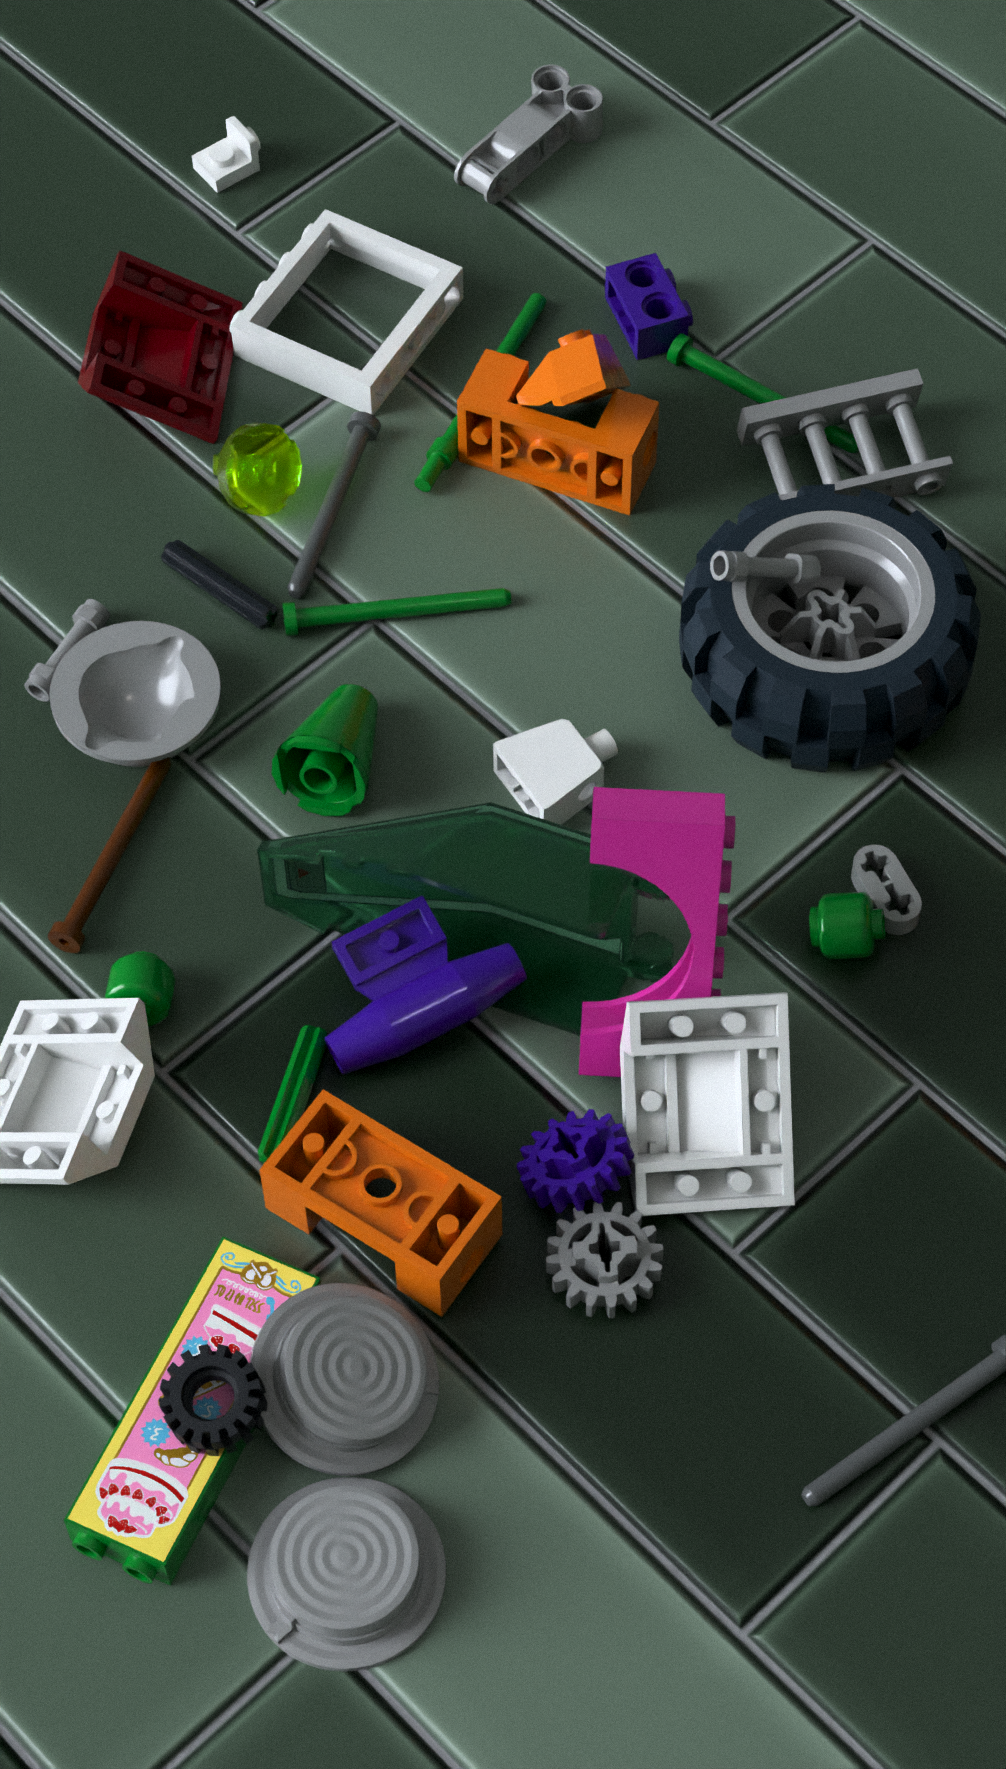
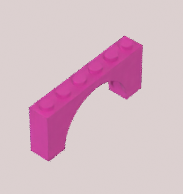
(678, 847)

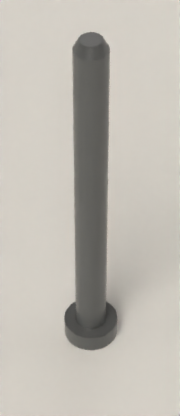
(362, 428)
(907, 1426)

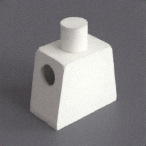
(553, 768)

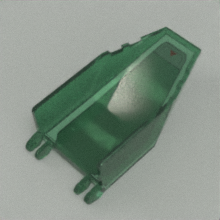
(488, 883)

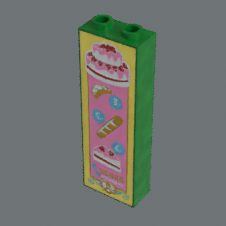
(147, 1486)

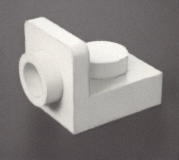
(229, 158)

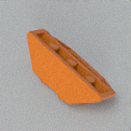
(575, 373)

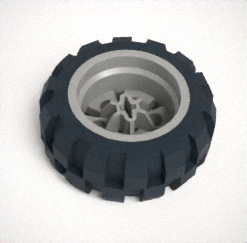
(875, 691)

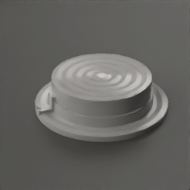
(135, 692)
(345, 1379)
(346, 1574)

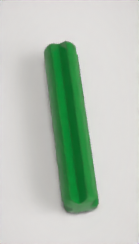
(294, 1088)

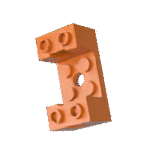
(586, 463)
(431, 1225)

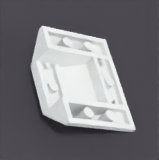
(71, 1087)
(708, 1103)

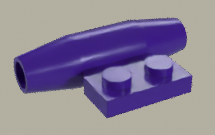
(412, 986)

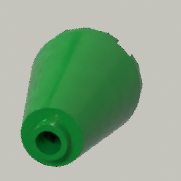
(330, 753)

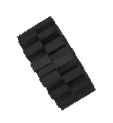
(190, 1376)

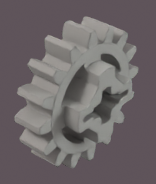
(581, 1267)

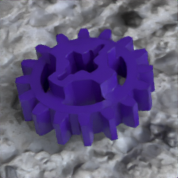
(575, 1161)

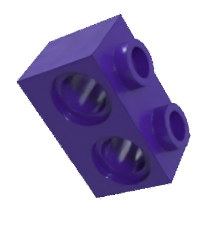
(646, 304)

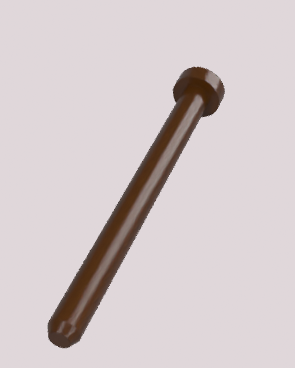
(68, 934)

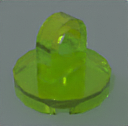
(258, 468)

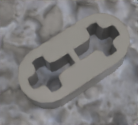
(894, 884)

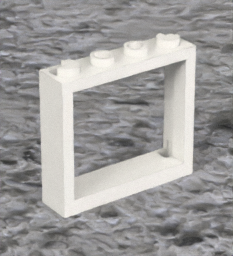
(323, 374)

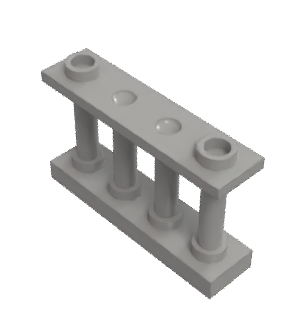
(852, 406)

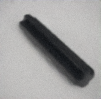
(219, 584)

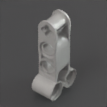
(532, 133)

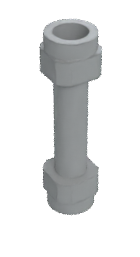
(737, 566)
(86, 619)

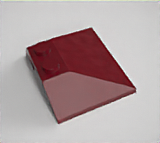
(161, 347)

